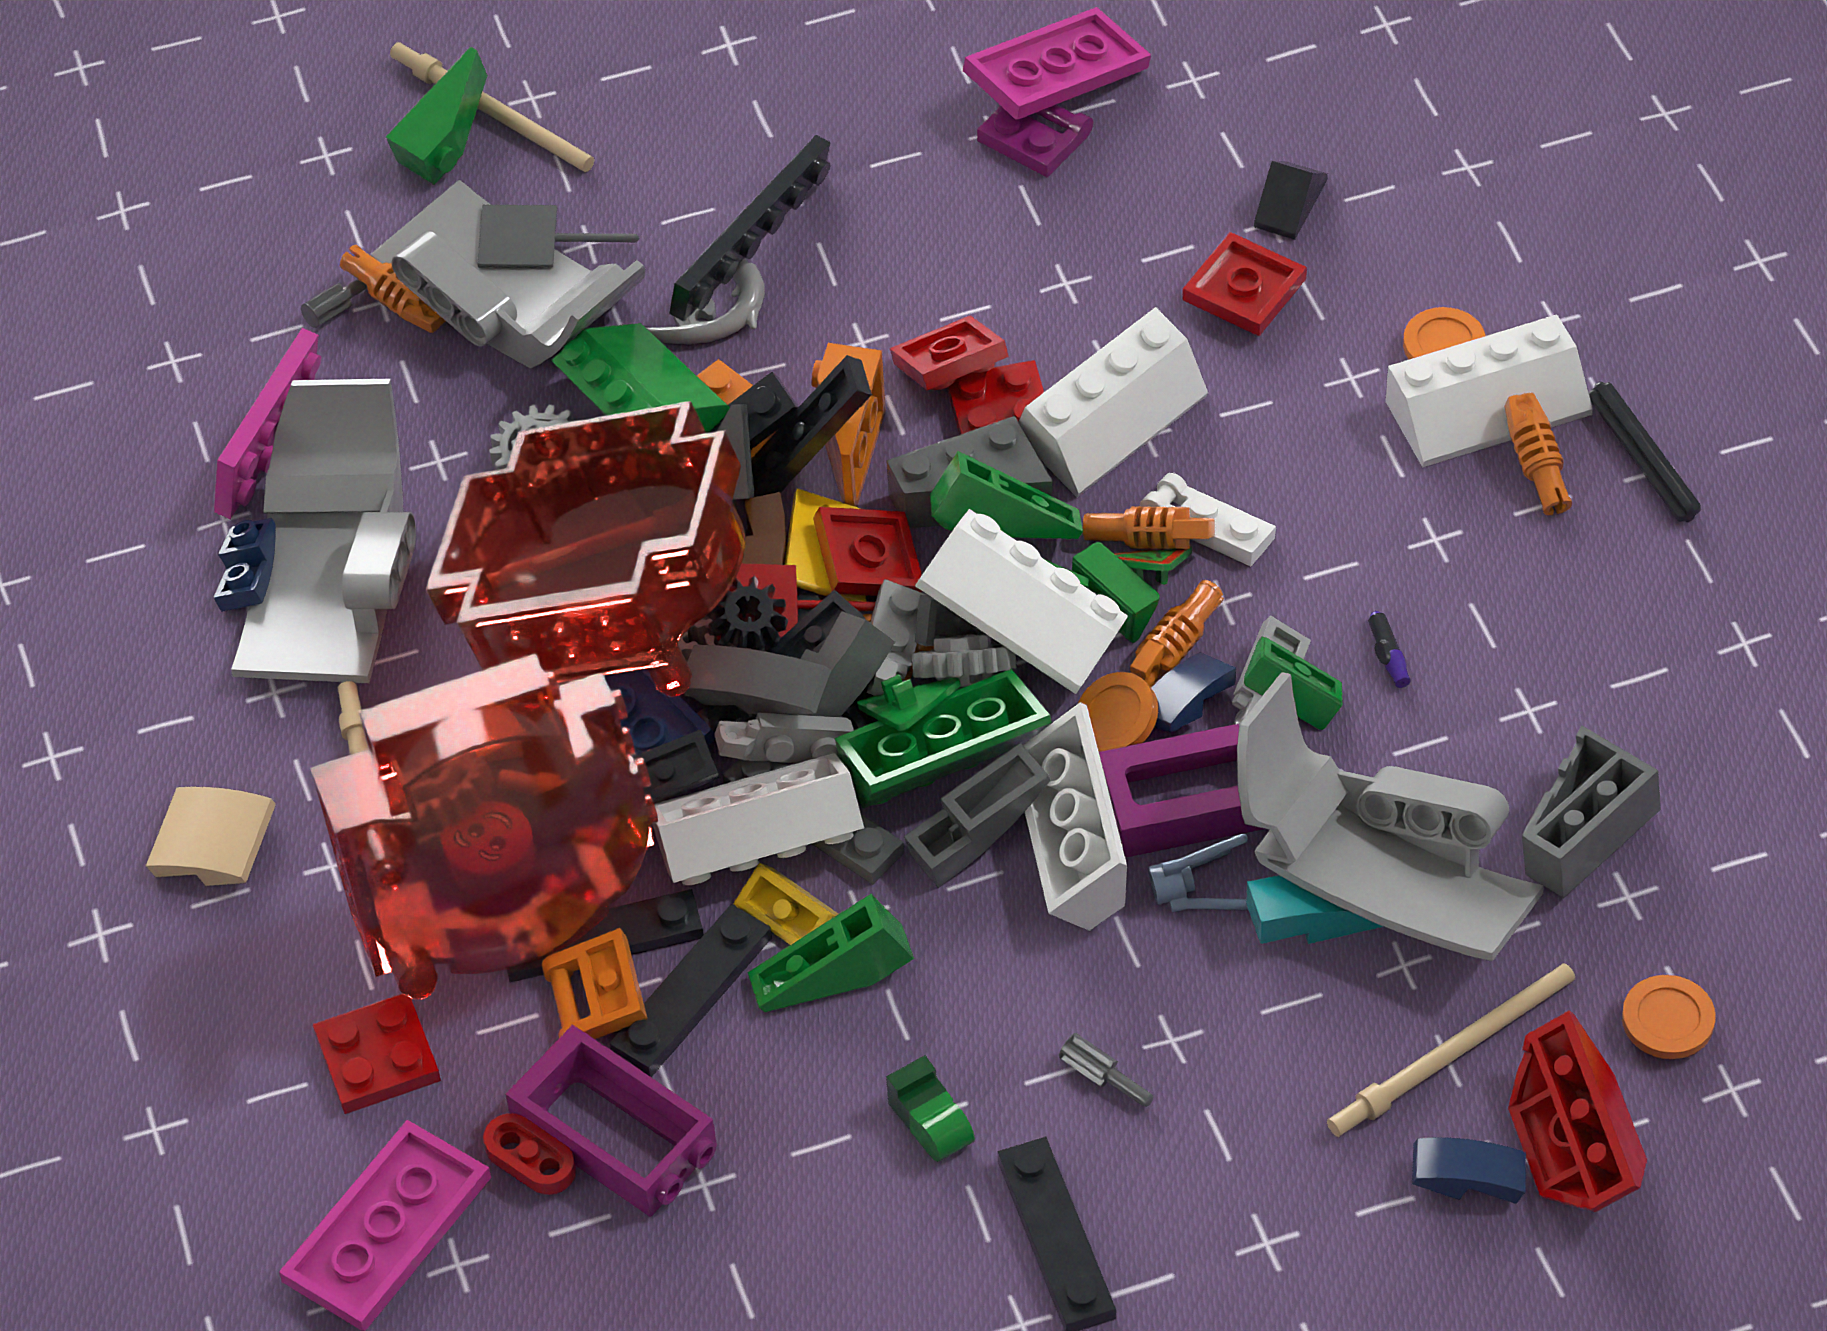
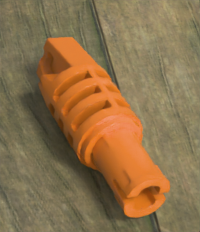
(389, 290)
(1537, 451)
(1148, 527)
(1176, 633)

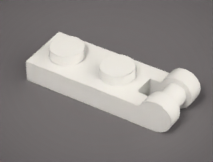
(1236, 532)

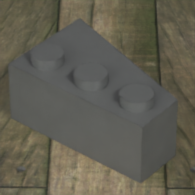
(996, 445)
(1588, 813)

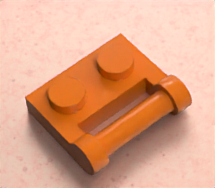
(607, 981)

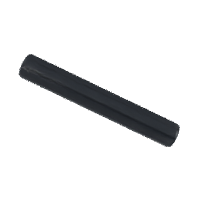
(1644, 452)

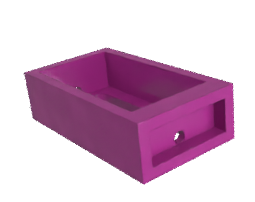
(1180, 819)
(586, 1061)

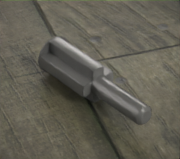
(330, 302)
(1101, 1068)

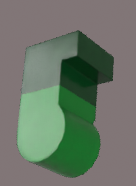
(928, 1109)

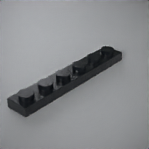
(745, 233)

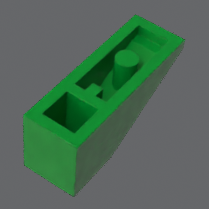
(439, 125)
(1012, 504)
(834, 958)

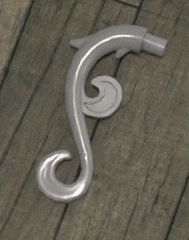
(751, 295)

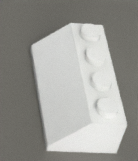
(1457, 395)
(1114, 402)
(1022, 600)
(757, 819)
(1075, 825)

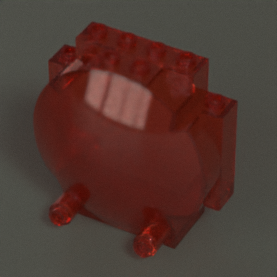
(595, 546)
(486, 821)

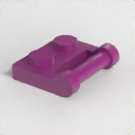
(1034, 142)

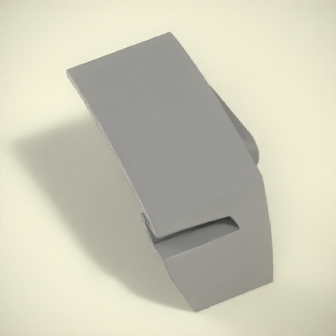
(512, 309)
(337, 535)
(1378, 845)

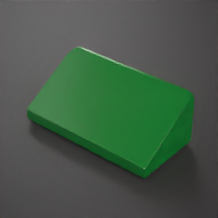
(1117, 581)
(1314, 691)

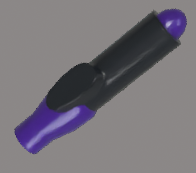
(1388, 649)

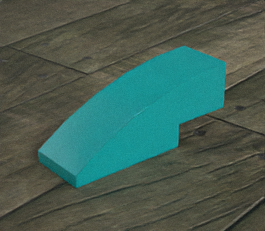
(1287, 910)

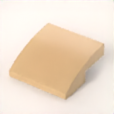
(211, 835)

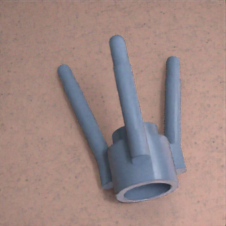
(1174, 879)

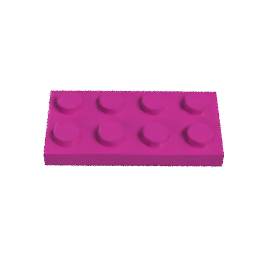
(1056, 63)
(253, 441)
(385, 1225)

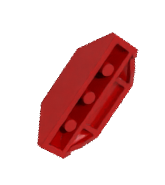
(1574, 1119)

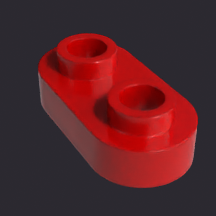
(532, 1156)

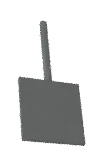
(528, 236)

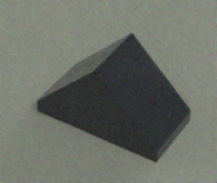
(1288, 198)

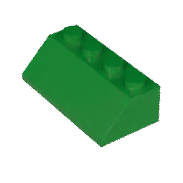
(633, 371)
(951, 737)

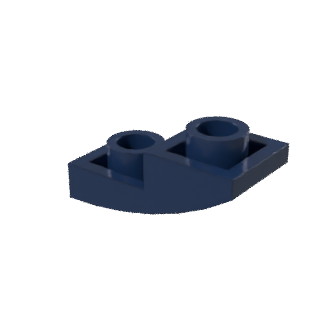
(248, 563)
(1186, 686)
(1460, 1164)

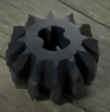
(753, 601)

